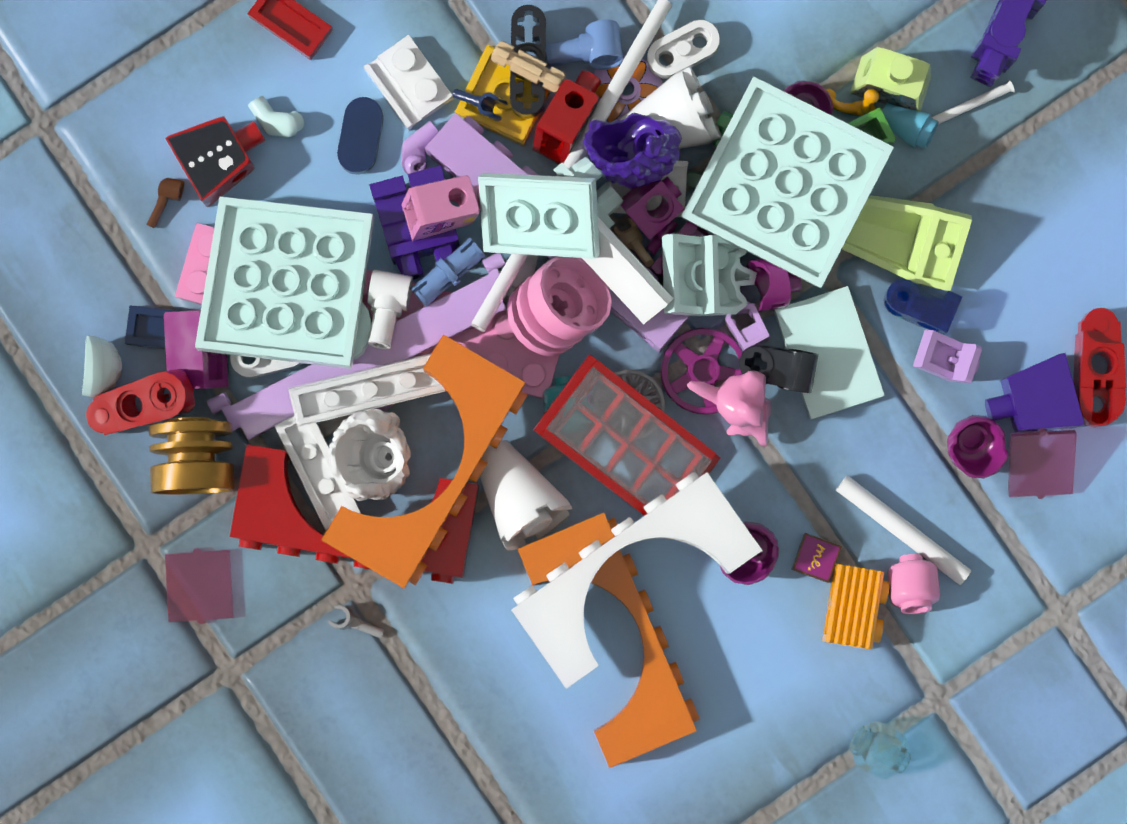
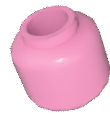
(913, 584)

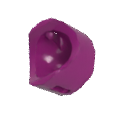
(773, 284)

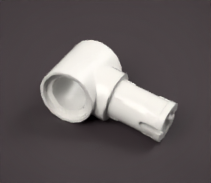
(388, 296)

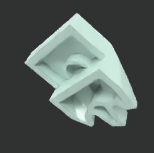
(704, 275)

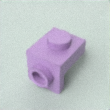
(947, 357)

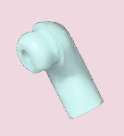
(276, 123)

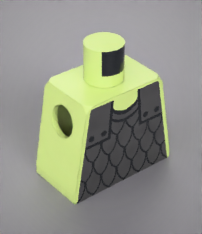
(895, 77)

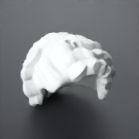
(364, 451)

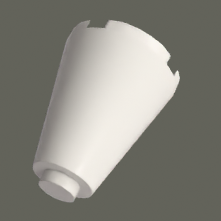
(520, 497)

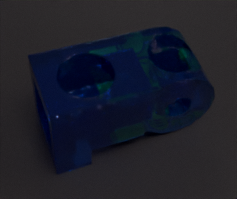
(920, 308)

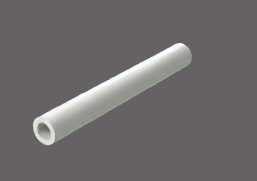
(903, 530)

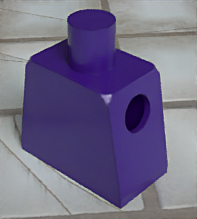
(1038, 398)

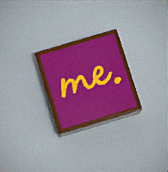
(816, 558)

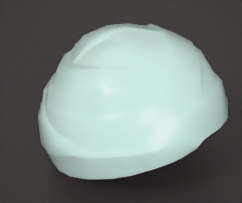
(101, 366)

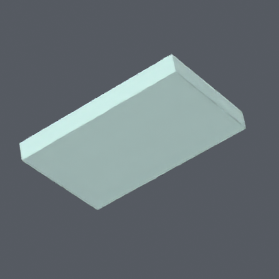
(539, 215)
(844, 364)

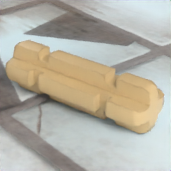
(528, 66)

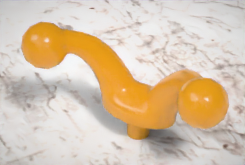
(856, 108)

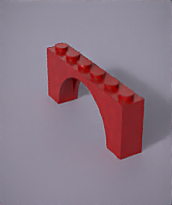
(270, 515)

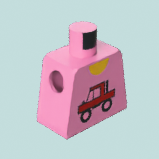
(430, 210)

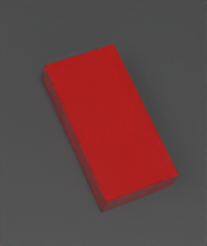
(292, 24)

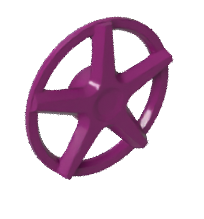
(700, 368)

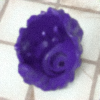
(633, 149)

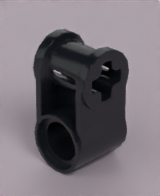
(785, 367)

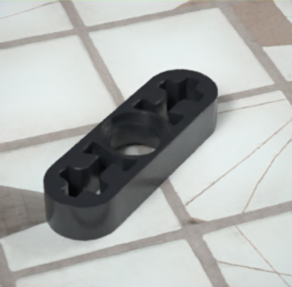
(538, 34)

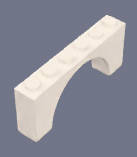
(693, 516)

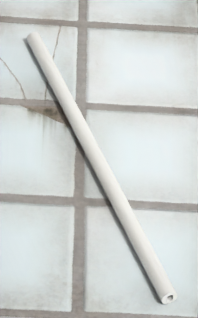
(578, 152)

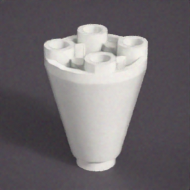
(682, 107)

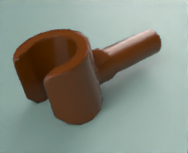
(167, 189)

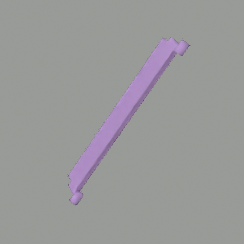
(410, 337)

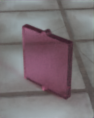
(1042, 463)
(199, 586)

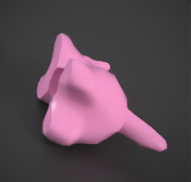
(740, 403)

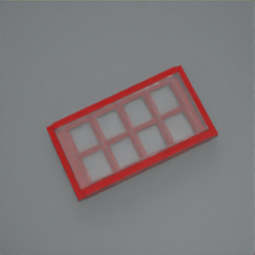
(622, 437)

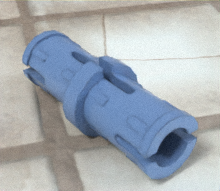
(447, 272)

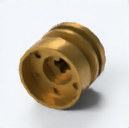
(191, 457)

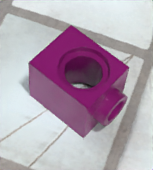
(654, 220)

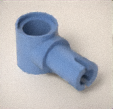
(598, 46)

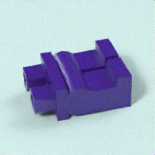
(1000, 40)
(403, 251)

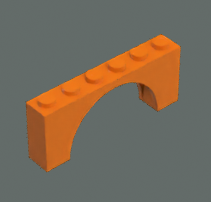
(399, 543)
(656, 709)

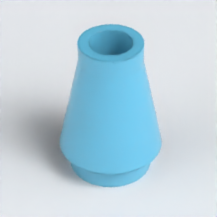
(911, 125)

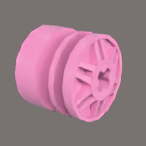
(558, 306)

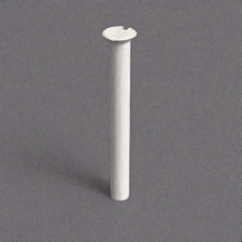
(975, 102)

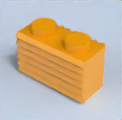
(855, 607)

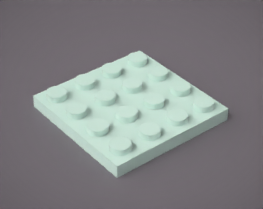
(787, 182)
(285, 282)

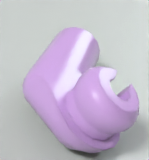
(414, 148)

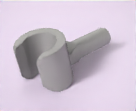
(356, 623)

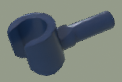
(484, 103)

